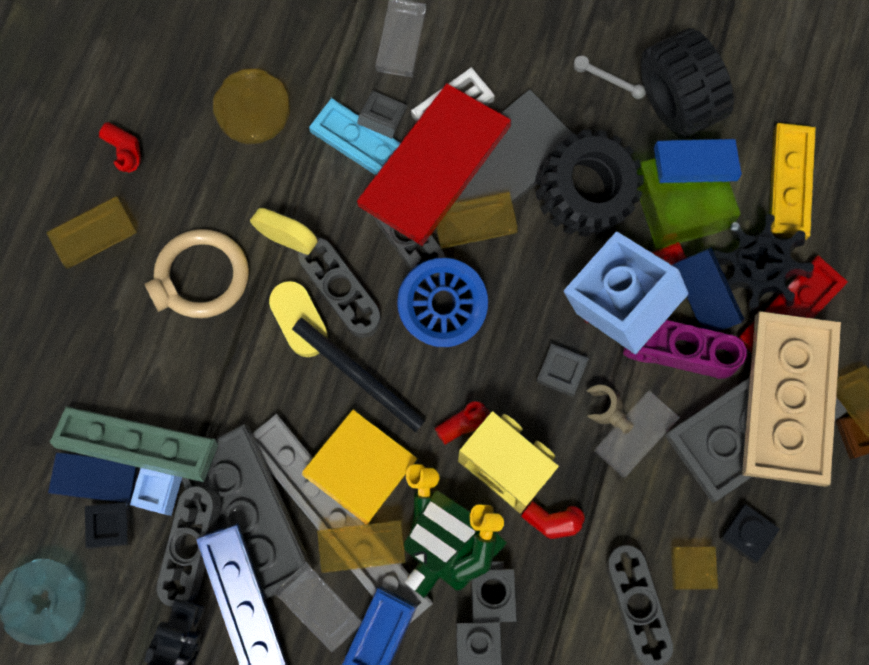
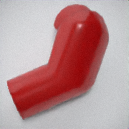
(126, 146)
(463, 422)
(556, 524)

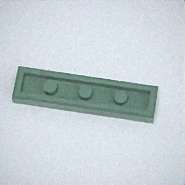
(134, 444)

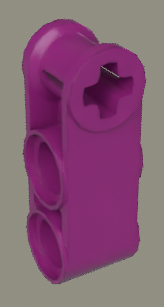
(662, 350)

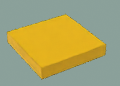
(359, 466)

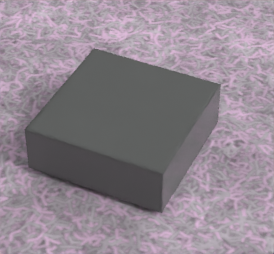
(382, 114)
(562, 370)

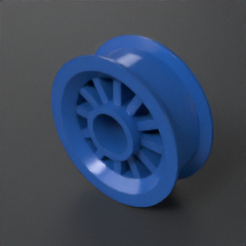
(474, 318)

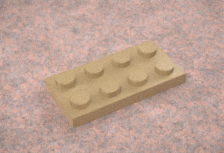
(792, 399)

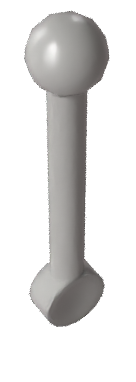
(582, 64)

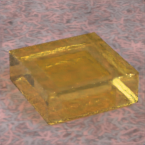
(694, 568)

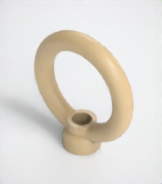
(164, 293)

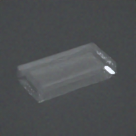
(401, 37)
(650, 422)
(318, 607)

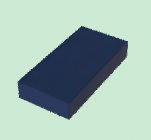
(709, 291)
(92, 478)

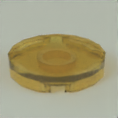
(251, 106)

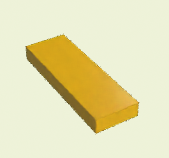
(792, 179)

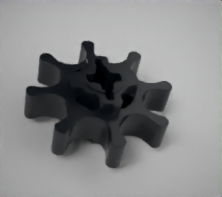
(775, 272)
(178, 639)

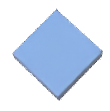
(156, 491)

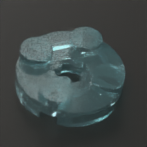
(31, 579)

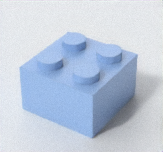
(626, 292)

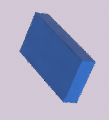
(697, 161)
(381, 630)

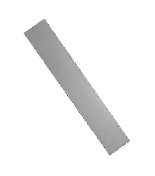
(286, 461)

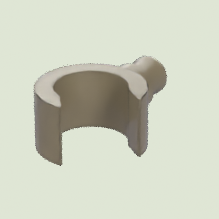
(614, 414)

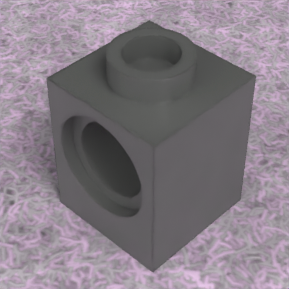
(506, 609)
(478, 643)

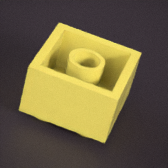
(507, 460)

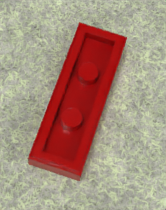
(810, 296)

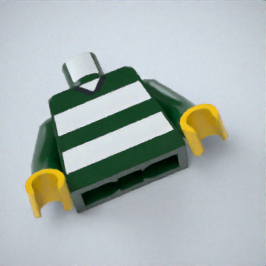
(447, 537)

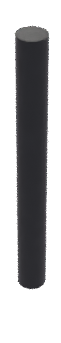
(358, 374)

